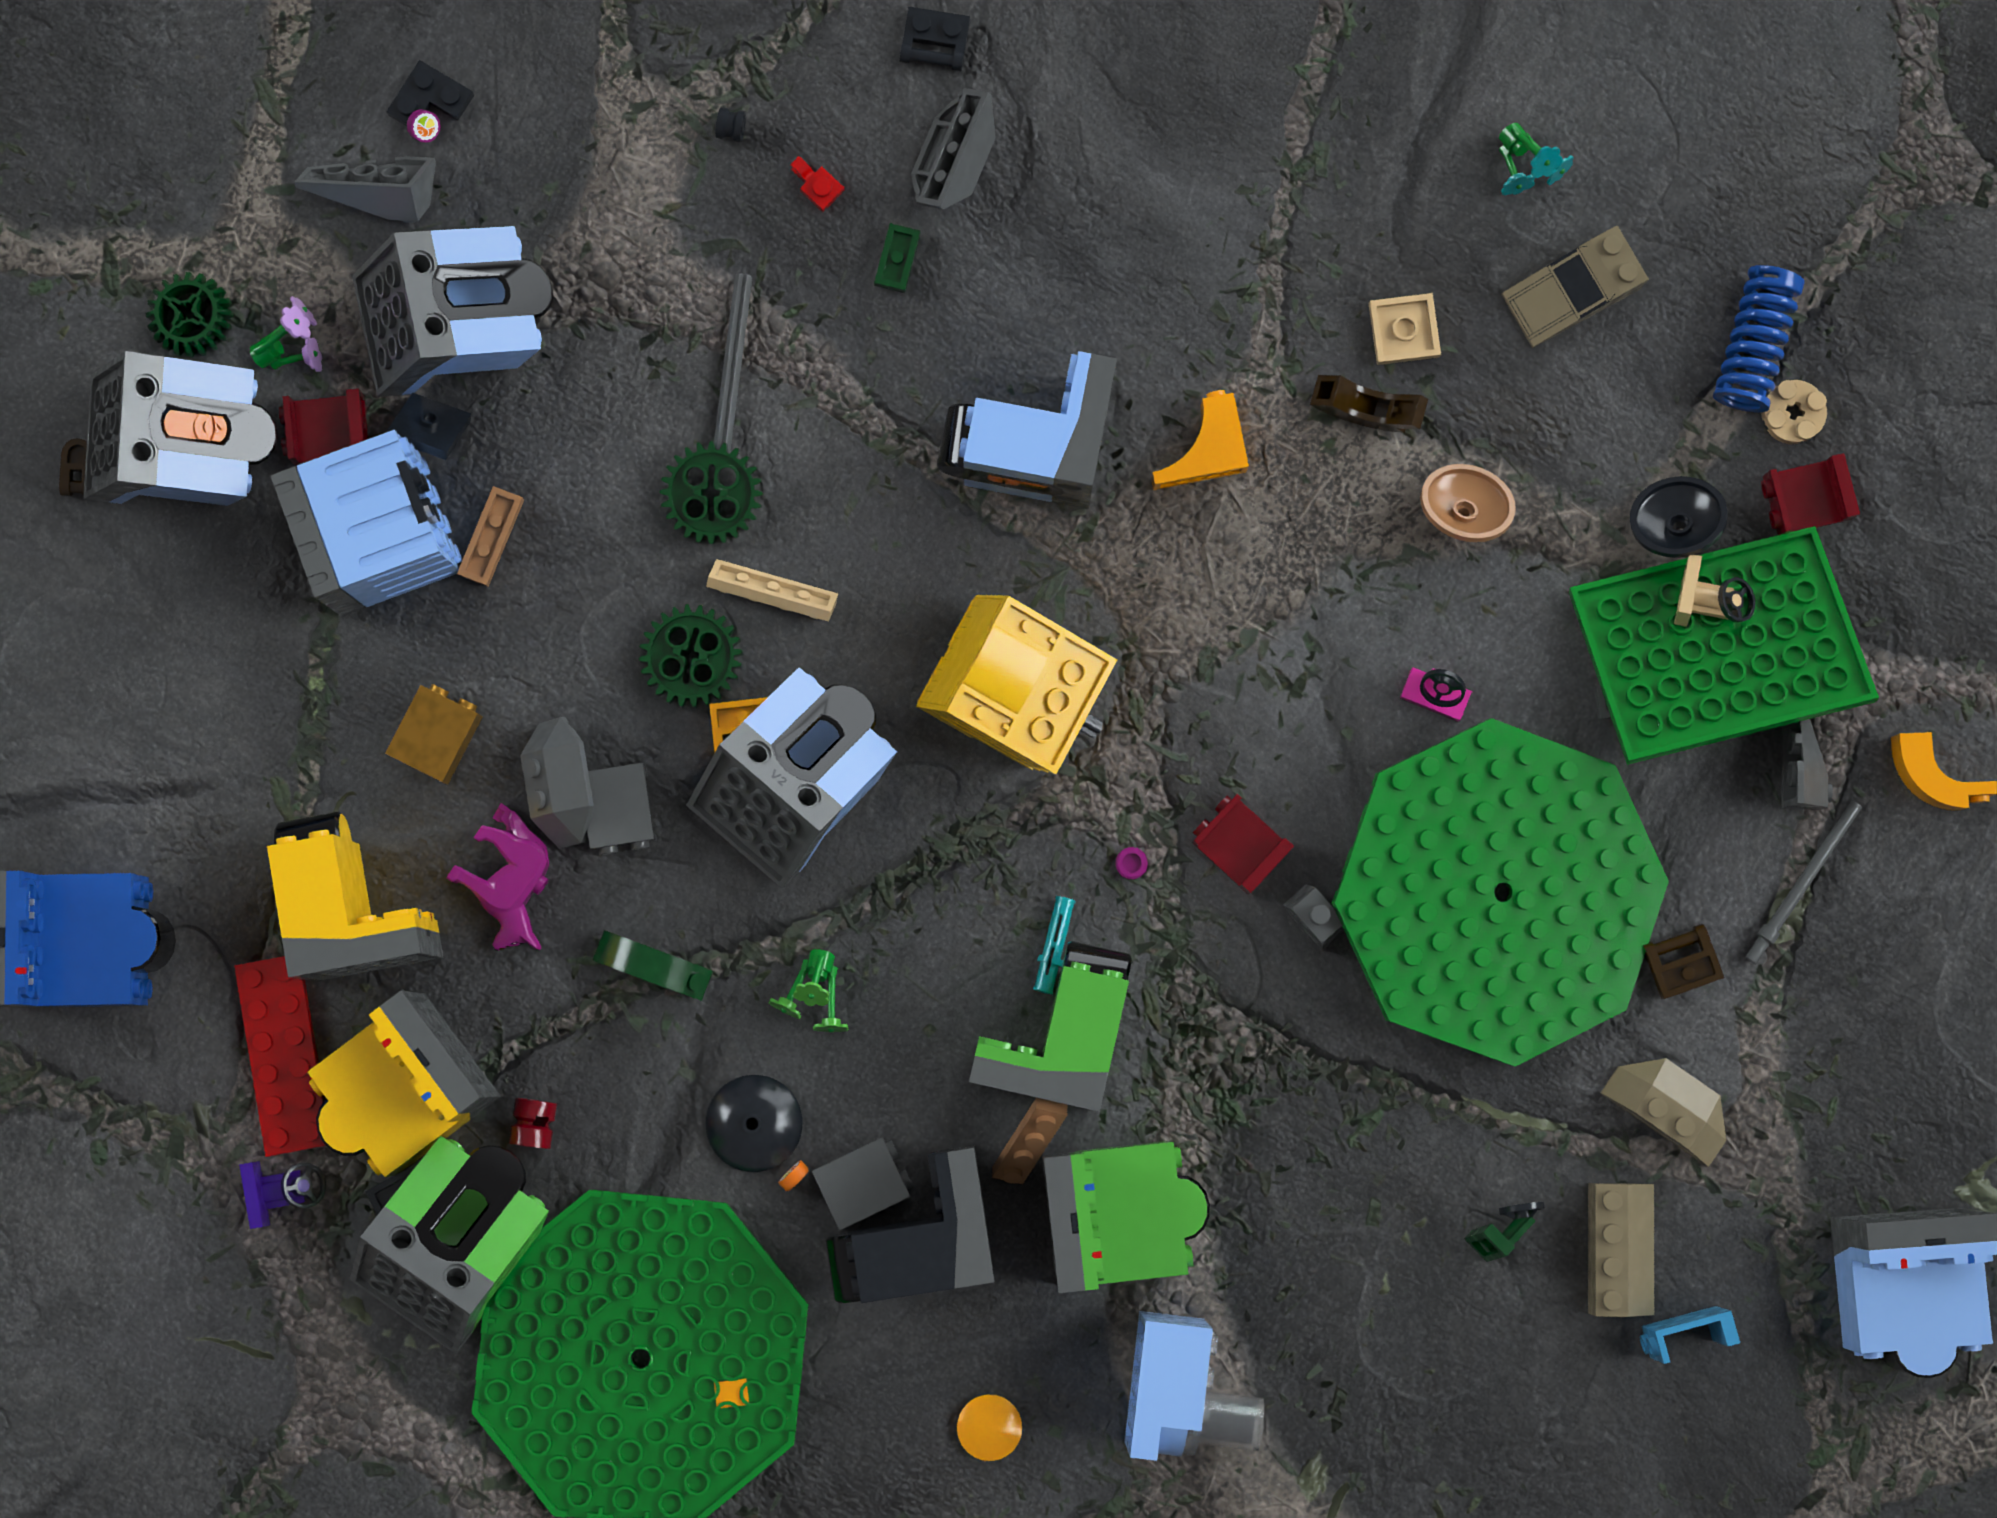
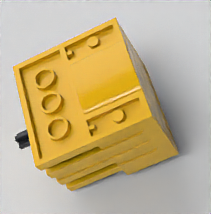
(1017, 683)

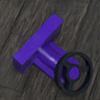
(277, 1190)

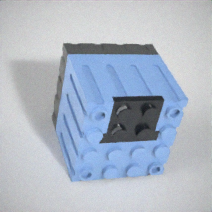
(367, 523)

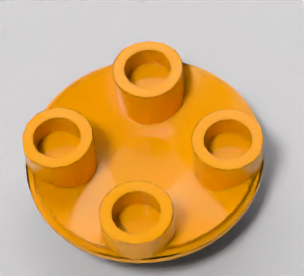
(989, 1427)

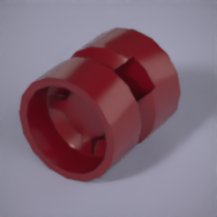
(532, 1123)

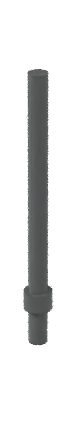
(1769, 932)

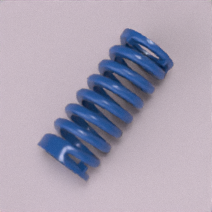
(1784, 288)

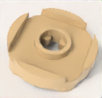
(1811, 404)

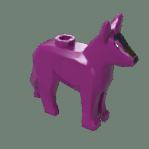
(514, 884)

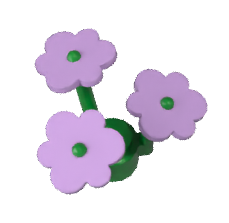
(296, 322)

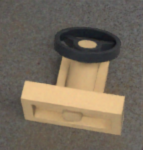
(1710, 598)

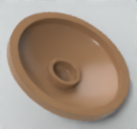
(1467, 503)

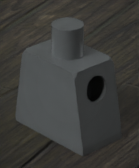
(1314, 916)

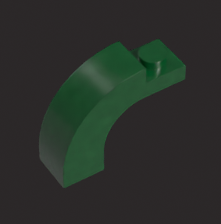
(652, 965)

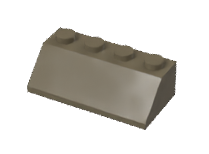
(1620, 1249)

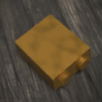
(434, 733)

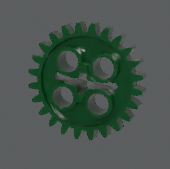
(682, 492)
(662, 651)

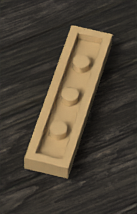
(772, 590)

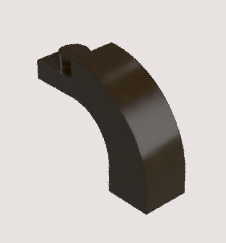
(1366, 406)

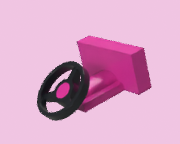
(1437, 691)

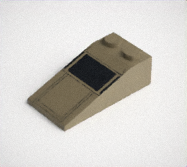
(1575, 287)

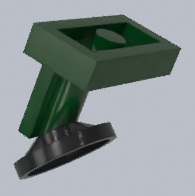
(1492, 1243)

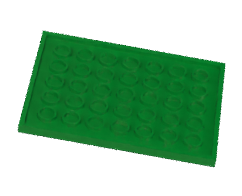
(1716, 676)

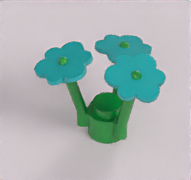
(1546, 160)

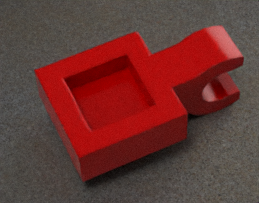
(819, 186)

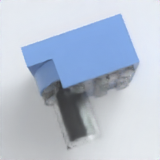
(1169, 1395)

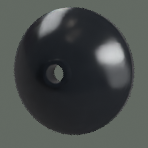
(1676, 505)
(777, 1116)

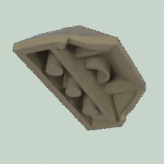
(1671, 1105)

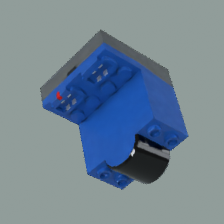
(79, 940)

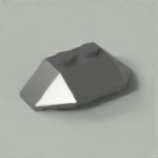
(955, 150)
(558, 782)

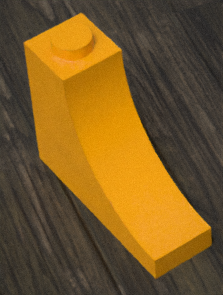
(1216, 451)

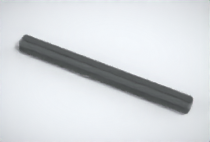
(733, 360)

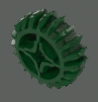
(183, 325)

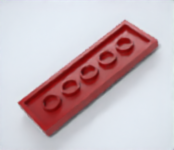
(280, 1054)

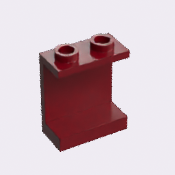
(322, 425)
(1810, 495)
(1240, 843)

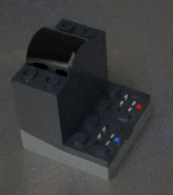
(924, 1252)

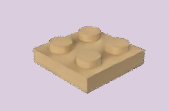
(1404, 329)

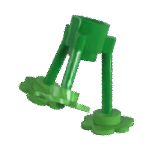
(819, 968)

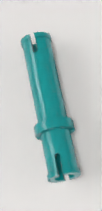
(1045, 983)

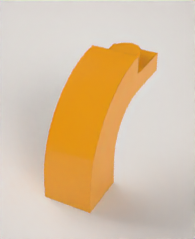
(1922, 776)

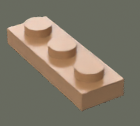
(490, 536)

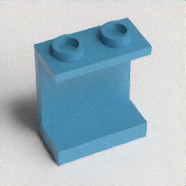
(1718, 1319)

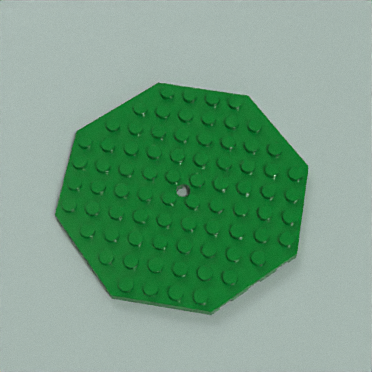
(1425, 907)
(628, 1438)

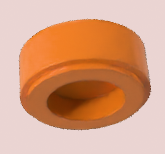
(793, 1176)

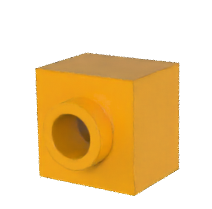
(731, 1392)

